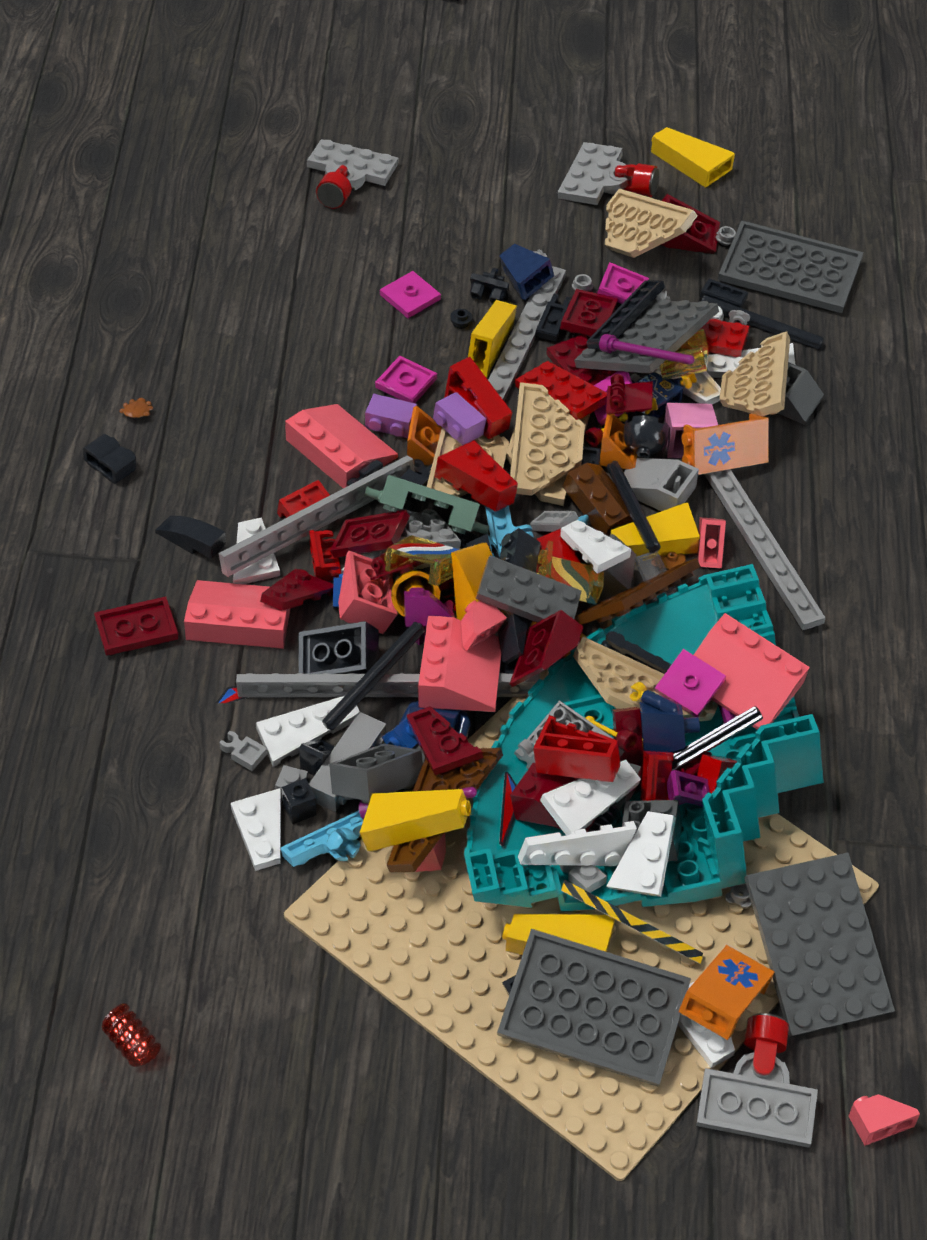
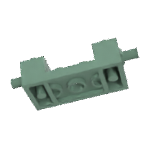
(462, 513)

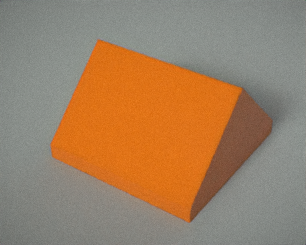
(422, 436)
(613, 445)

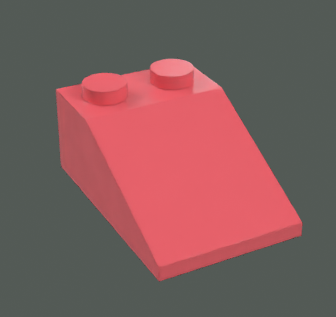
(365, 598)

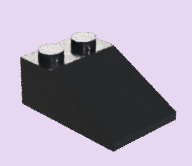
(339, 649)

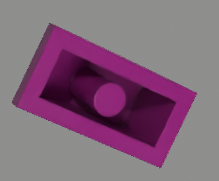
(421, 604)

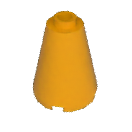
(411, 580)

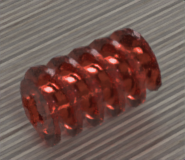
(130, 1036)

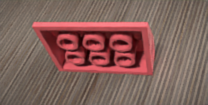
(336, 442)
(234, 616)
(754, 670)
(455, 676)

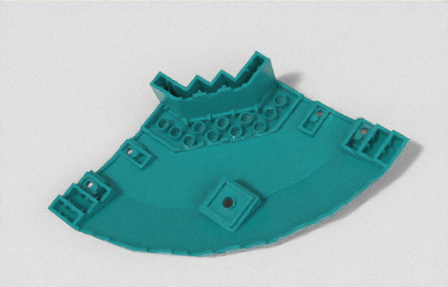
(712, 836)

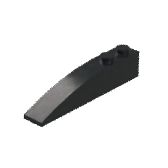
(522, 551)

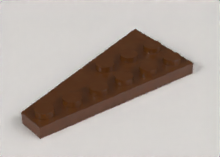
(632, 598)
(410, 855)

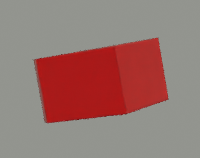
(713, 767)

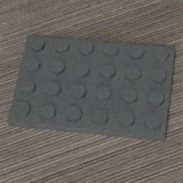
(791, 266)
(660, 326)
(819, 944)
(594, 1007)

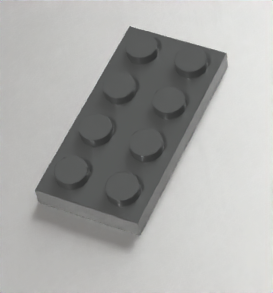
(525, 591)

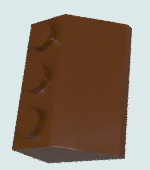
(597, 497)

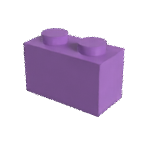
(389, 415)
(459, 418)

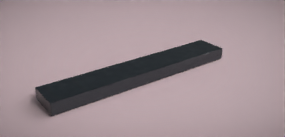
(628, 311)

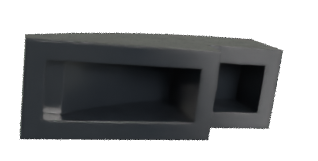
(193, 535)

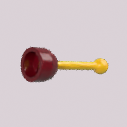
(594, 435)
(626, 738)

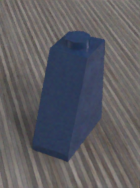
(526, 269)

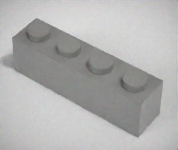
(361, 735)

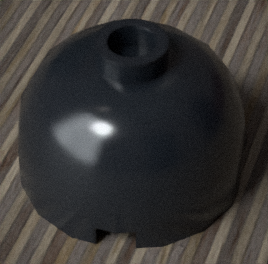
(645, 435)

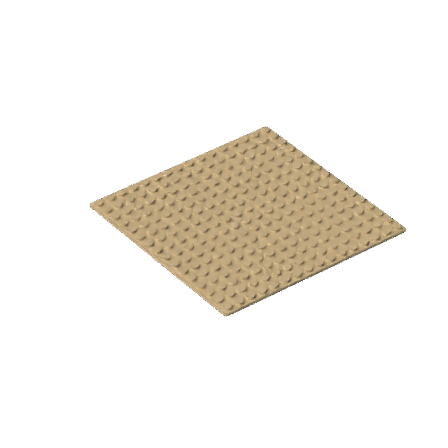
(445, 964)

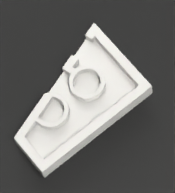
(704, 390)
(594, 545)
(262, 569)
(259, 825)
(646, 858)
(709, 1044)

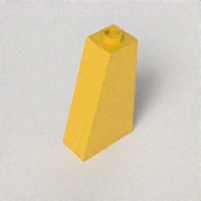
(692, 156)
(491, 335)
(672, 527)
(412, 816)
(580, 928)

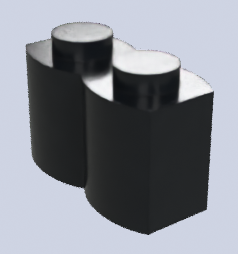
(110, 458)

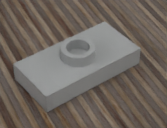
(553, 520)

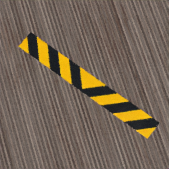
(632, 921)

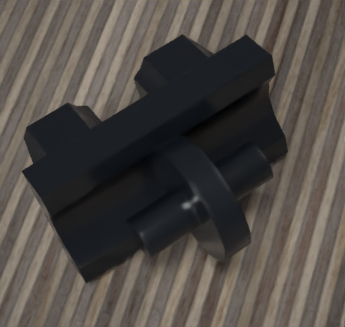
(489, 283)

